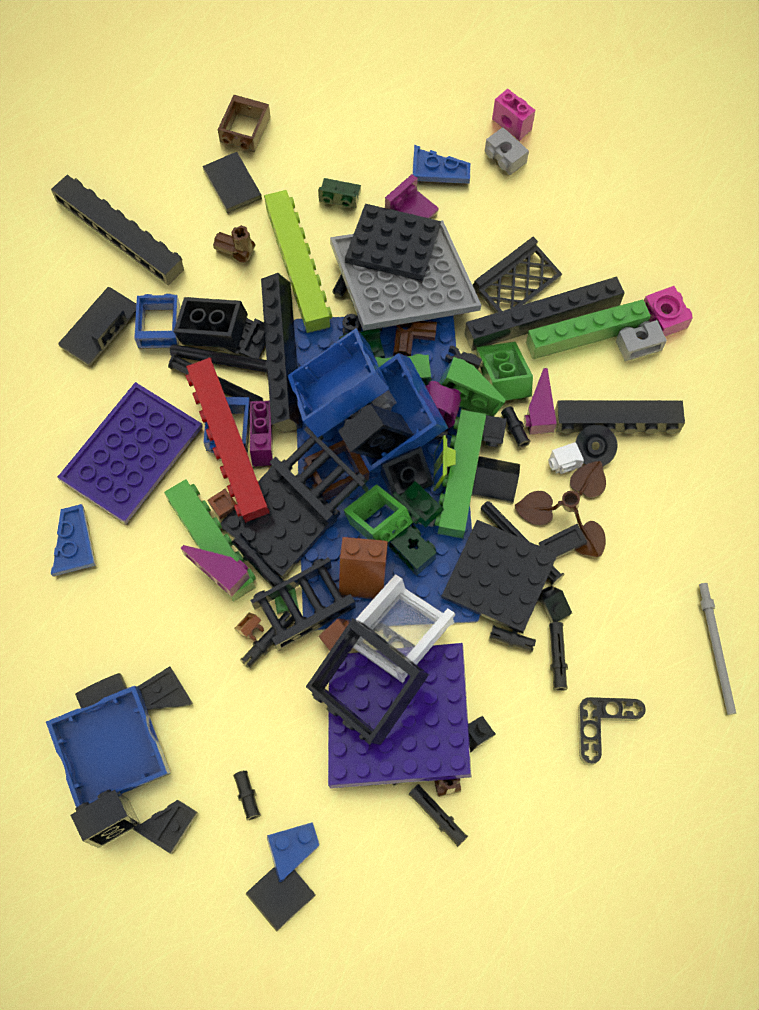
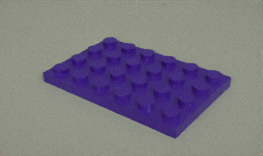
(130, 452)

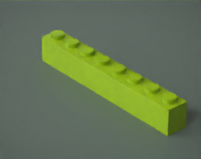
(297, 261)

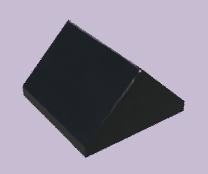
(405, 470)
(496, 480)

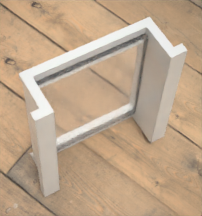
(403, 622)

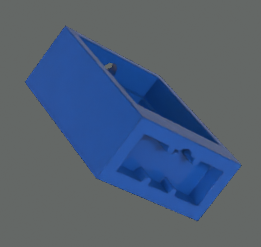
(155, 339)
(237, 405)

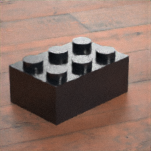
(211, 322)
(375, 431)
(104, 818)

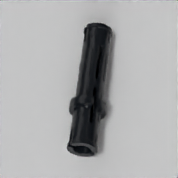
(256, 560)
(265, 642)
(558, 664)
(438, 815)

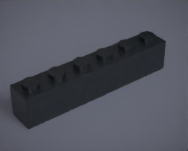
(620, 415)

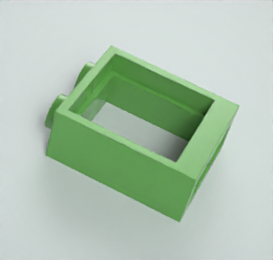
(368, 505)

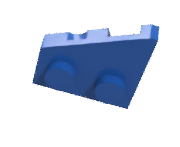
(291, 848)

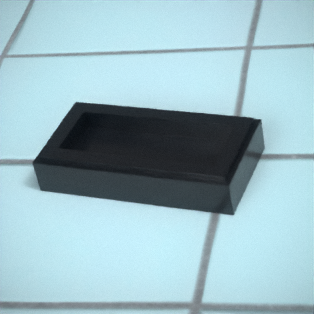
(565, 541)

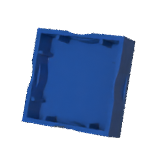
(337, 383)
(413, 404)
(108, 746)

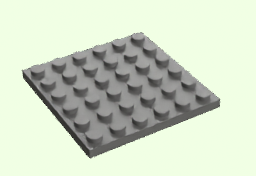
(393, 300)

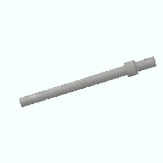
(708, 605)

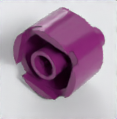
(446, 400)

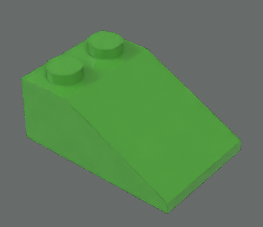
(506, 370)
(475, 389)

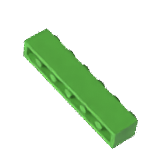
(585, 329)
(462, 475)
(204, 528)

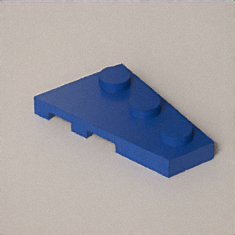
(436, 168)
(73, 542)

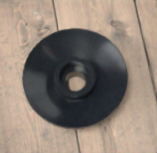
(607, 444)

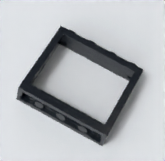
(333, 662)

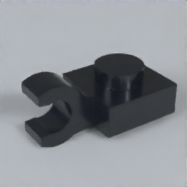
(468, 357)

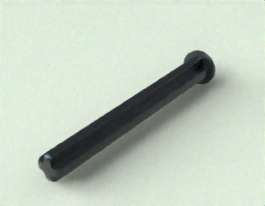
(220, 358)
(228, 387)
(505, 525)

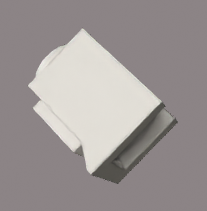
(565, 458)

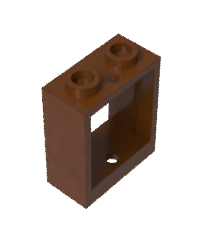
(241, 106)
(335, 488)

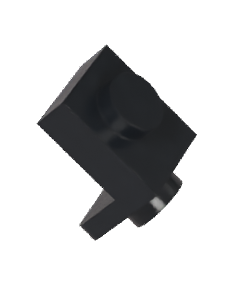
(494, 430)
(555, 603)
(479, 732)

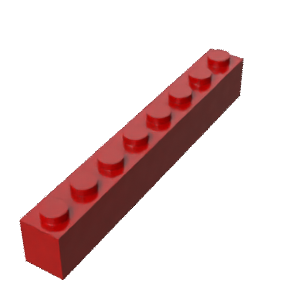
(227, 440)

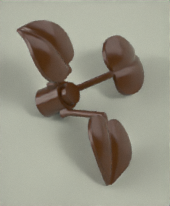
(587, 480)

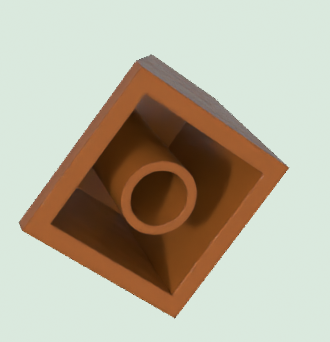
(362, 567)

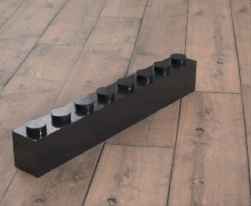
(118, 229)
(543, 312)
(280, 351)

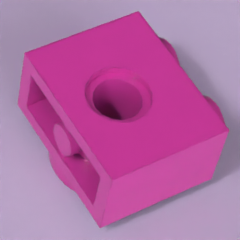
(513, 114)
(671, 302)

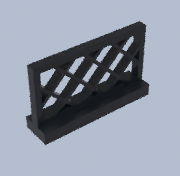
(510, 263)

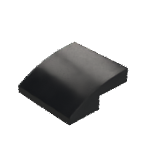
(252, 340)
(100, 690)
(280, 900)

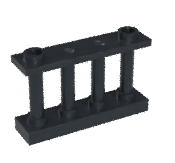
(313, 495)
(303, 625)

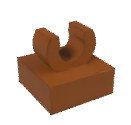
(222, 503)
(247, 625)

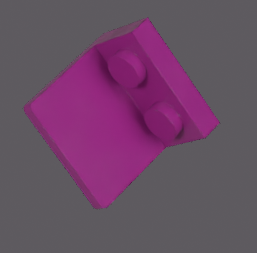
(409, 200)

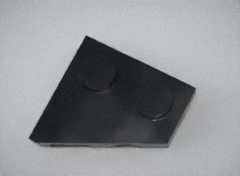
(164, 691)
(168, 826)

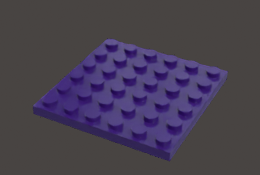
(426, 740)

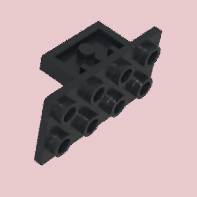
(98, 326)

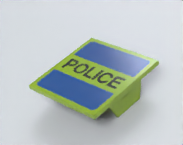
(443, 458)

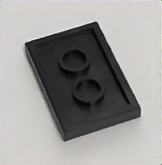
(232, 182)

